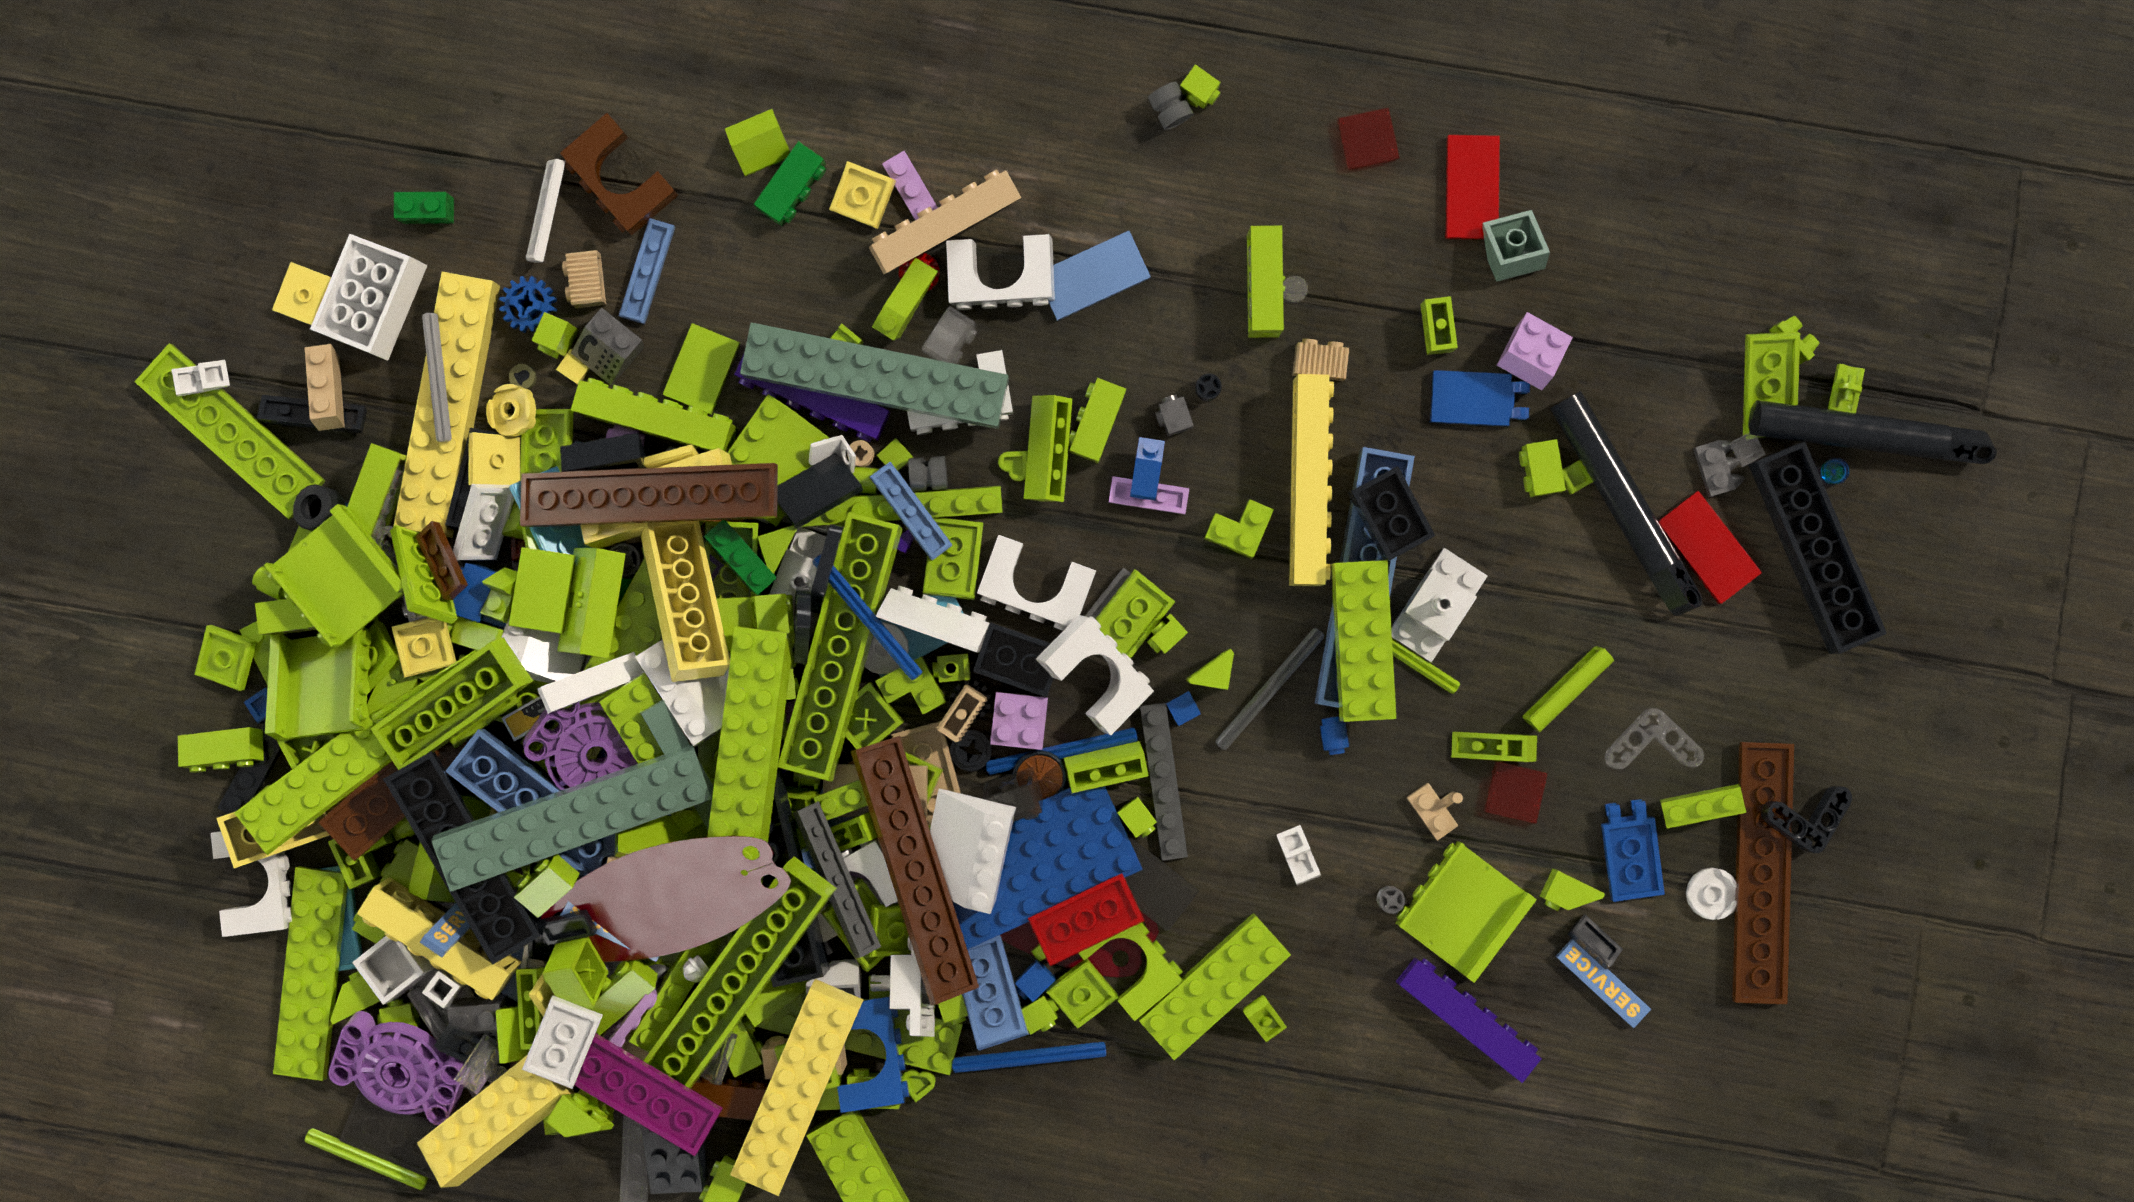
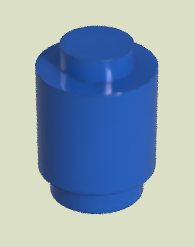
(1334, 735)

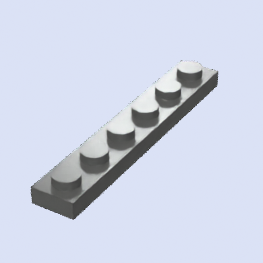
(1163, 781)
(834, 870)

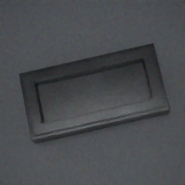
(567, 927)
(1595, 941)

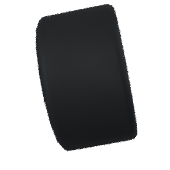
(307, 503)

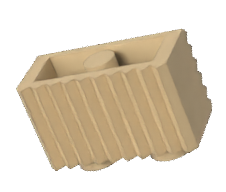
(585, 279)
(1321, 359)
(962, 713)

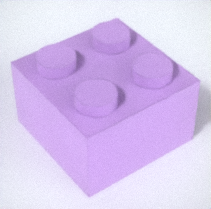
(1534, 351)
(1019, 720)

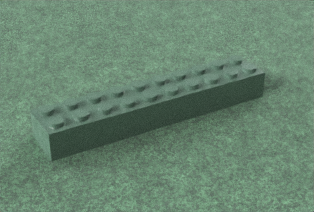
(874, 375)
(570, 818)

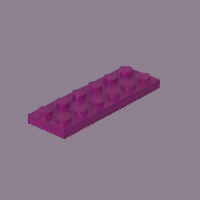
(647, 1095)

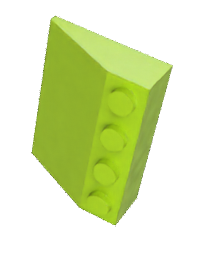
(777, 437)

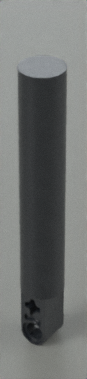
(1870, 432)
(1627, 504)

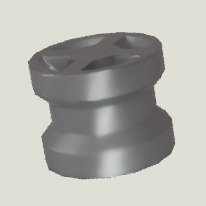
(1394, 902)

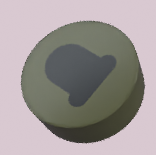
(523, 376)

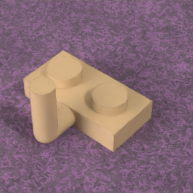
(1434, 810)

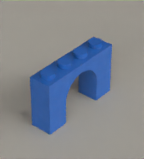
(887, 1086)

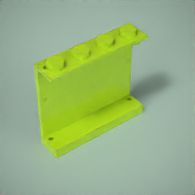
(337, 577)
(317, 686)
(1465, 911)

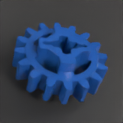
(529, 294)

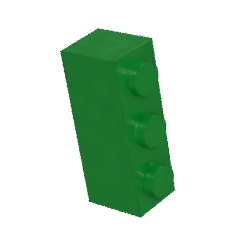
(791, 184)
(739, 557)

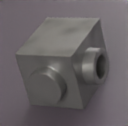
(1174, 415)

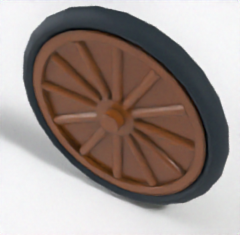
(1048, 768)

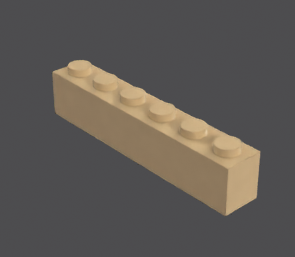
(945, 221)

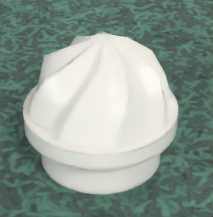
(695, 969)

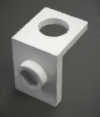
(827, 447)

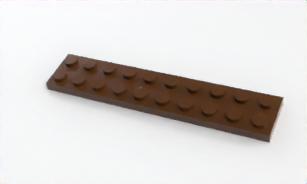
(649, 495)
(915, 870)
(1762, 877)

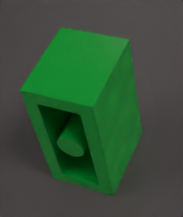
(424, 207)

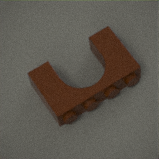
(586, 158)

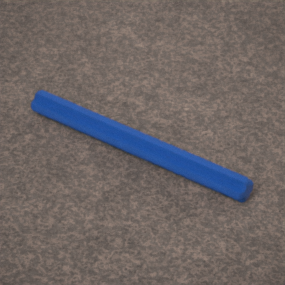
(873, 624)
(1068, 749)
(1029, 1057)

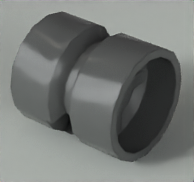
(1172, 110)
(928, 474)
(633, 558)

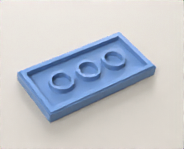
(1097, 275)
(995, 1005)

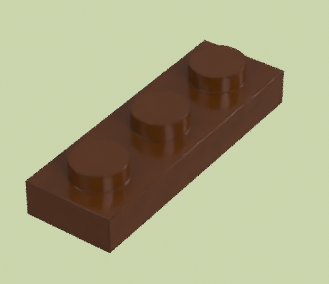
(441, 560)

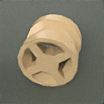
(863, 458)

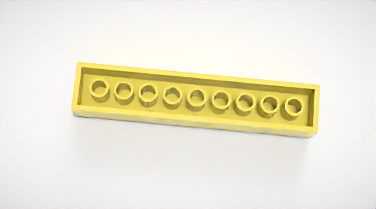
(431, 468)

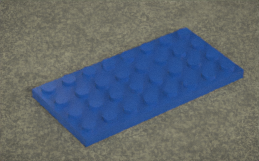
(1053, 858)

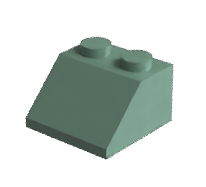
(1515, 245)

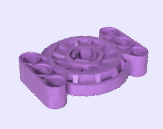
(567, 744)
(370, 1059)

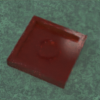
(1368, 138)
(1515, 792)

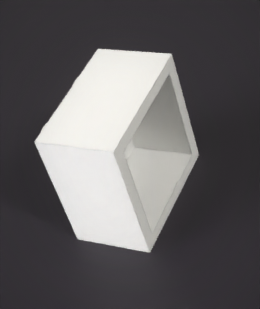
(391, 969)

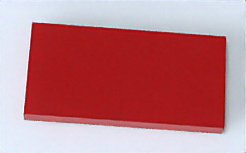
(1471, 184)
(1709, 547)
(1086, 919)

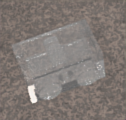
(949, 337)

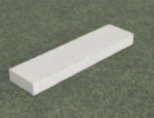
(545, 210)
(590, 682)

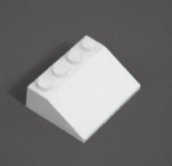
(368, 296)
(934, 620)
(539, 654)
(694, 703)
(971, 846)

